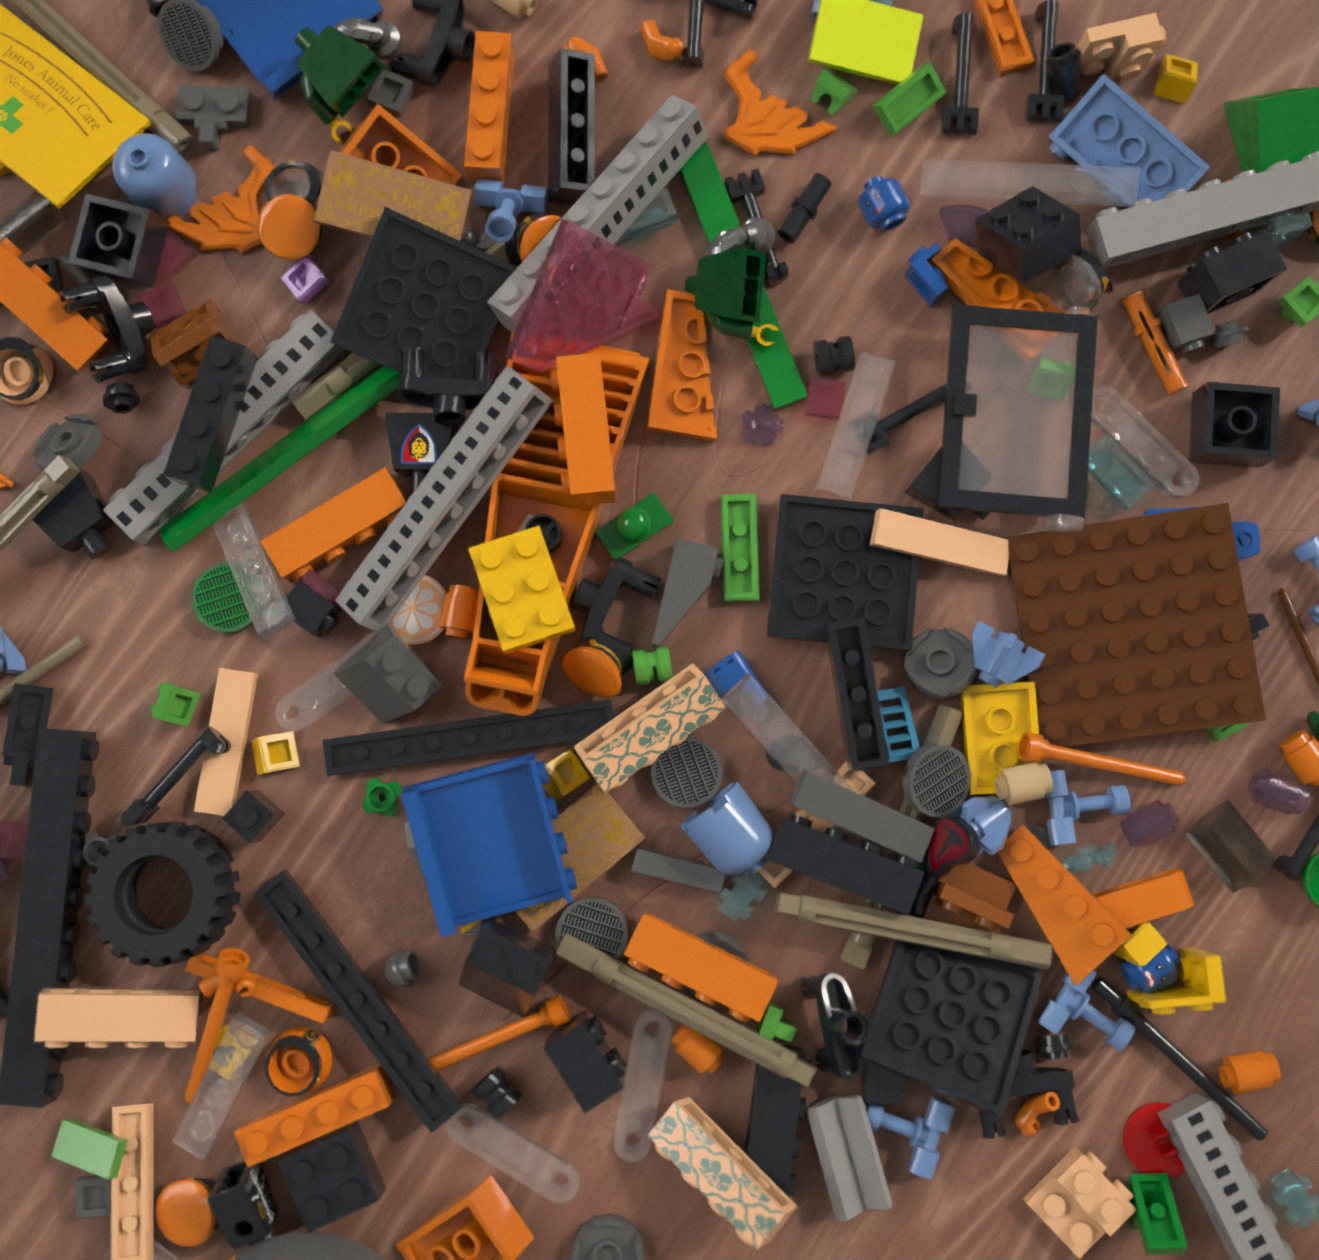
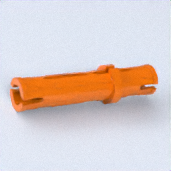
(1135, 305)

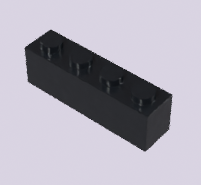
(571, 125)
(210, 414)
(856, 693)
(844, 865)
(773, 1124)

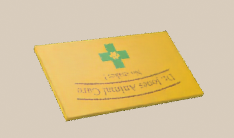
(55, 115)

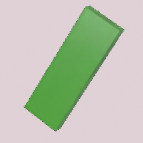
(739, 547)

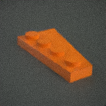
(983, 285)
(681, 383)
(1065, 909)

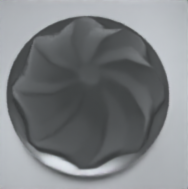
(403, 968)

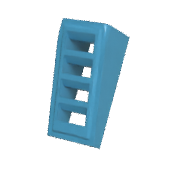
(906, 721)

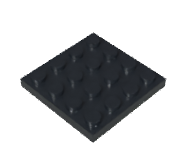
(422, 294)
(833, 573)
(952, 1022)

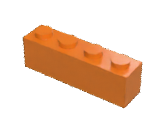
(489, 106)
(38, 306)
(585, 430)
(335, 526)
(700, 966)
(315, 1115)

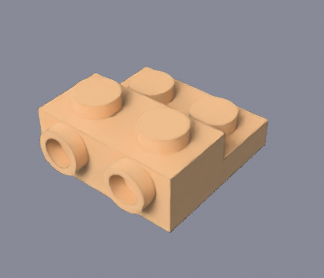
(1121, 47)
(1080, 1201)

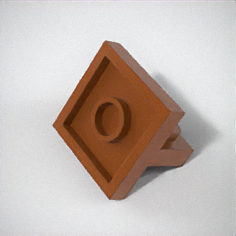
(185, 340)
(971, 899)

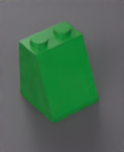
(1274, 127)

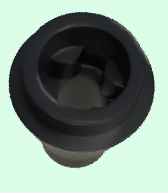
(1065, 69)

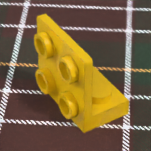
(1202, 985)

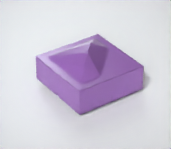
(305, 279)

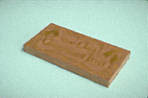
(359, 190)
(596, 839)

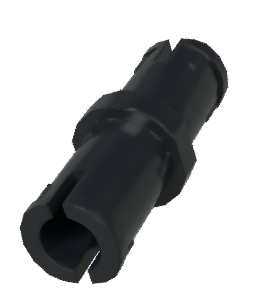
(804, 208)

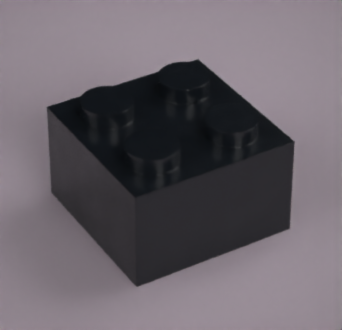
(1028, 234)
(119, 241)
(1233, 273)
(1234, 424)
(586, 1061)
(332, 1176)

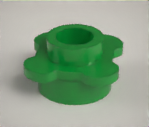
(375, 789)

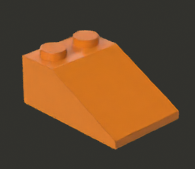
(389, 143)
(472, 1227)

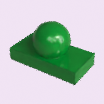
(634, 526)

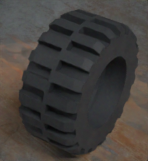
(116, 904)

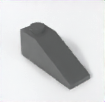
(687, 581)

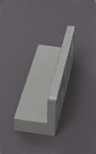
(848, 1156)

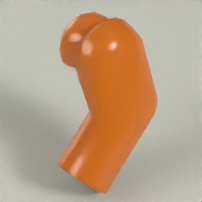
(582, 45)
(660, 46)
(244, 986)
(1032, 1108)

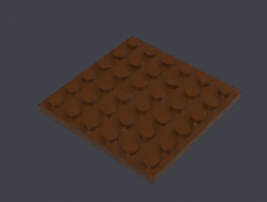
(1136, 627)

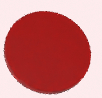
(1149, 1143)

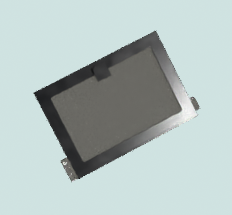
(1019, 413)

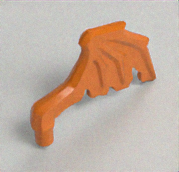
(766, 123)
(230, 219)

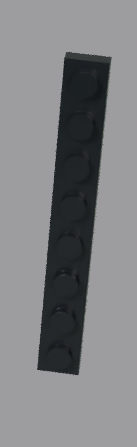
(464, 738)
(359, 1001)

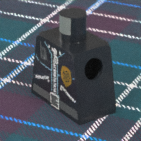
(243, 1204)

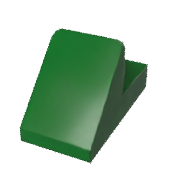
(1156, 1214)

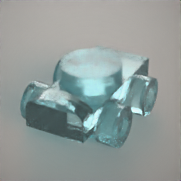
(1089, 855)
(745, 888)
(1292, 1192)

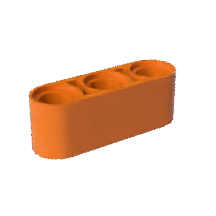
(1147, 898)

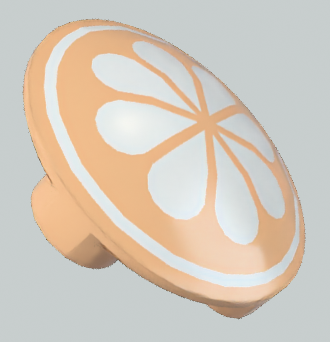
(420, 614)

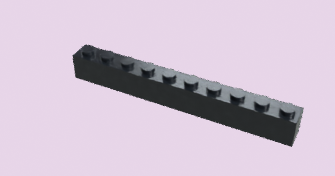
(47, 910)

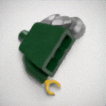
(340, 68)
(732, 280)

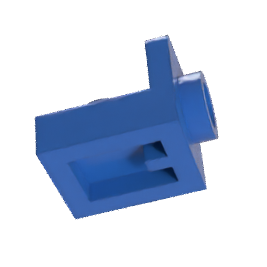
(926, 279)

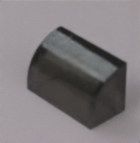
(30, 222)
(1231, 846)

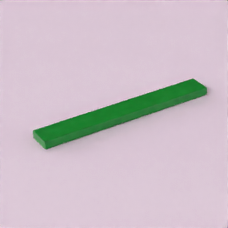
(715, 215)
(279, 457)

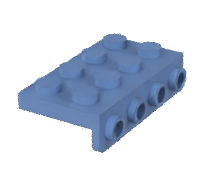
(1118, 132)

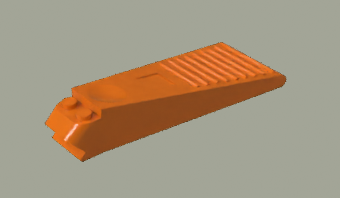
(534, 486)

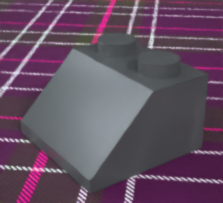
(388, 676)

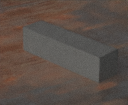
(678, 870)

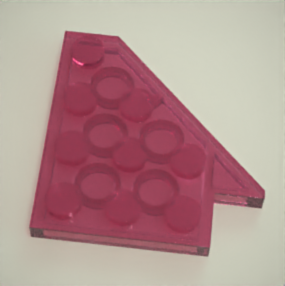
(580, 299)

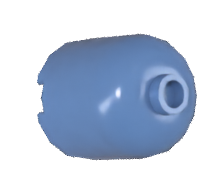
(154, 175)
(731, 832)

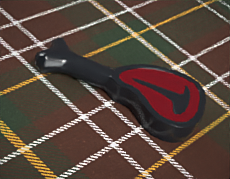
(951, 845)

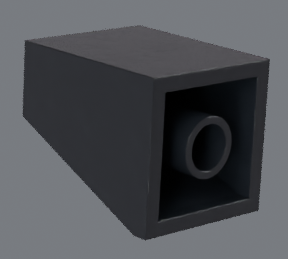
(506, 966)

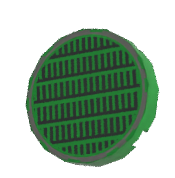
(219, 601)

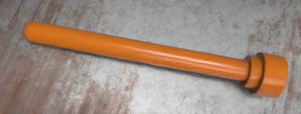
(1035, 748)
(230, 967)
(550, 1014)

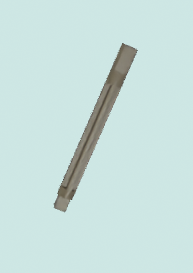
(102, 69)
(350, 369)
(35, 498)
(941, 732)
(915, 930)
(685, 1010)

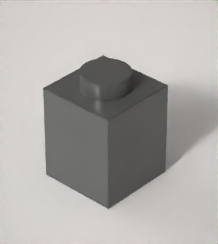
(1185, 324)

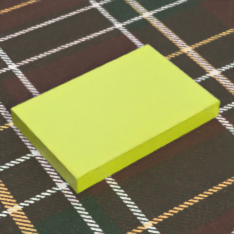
(865, 39)

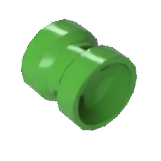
(652, 665)

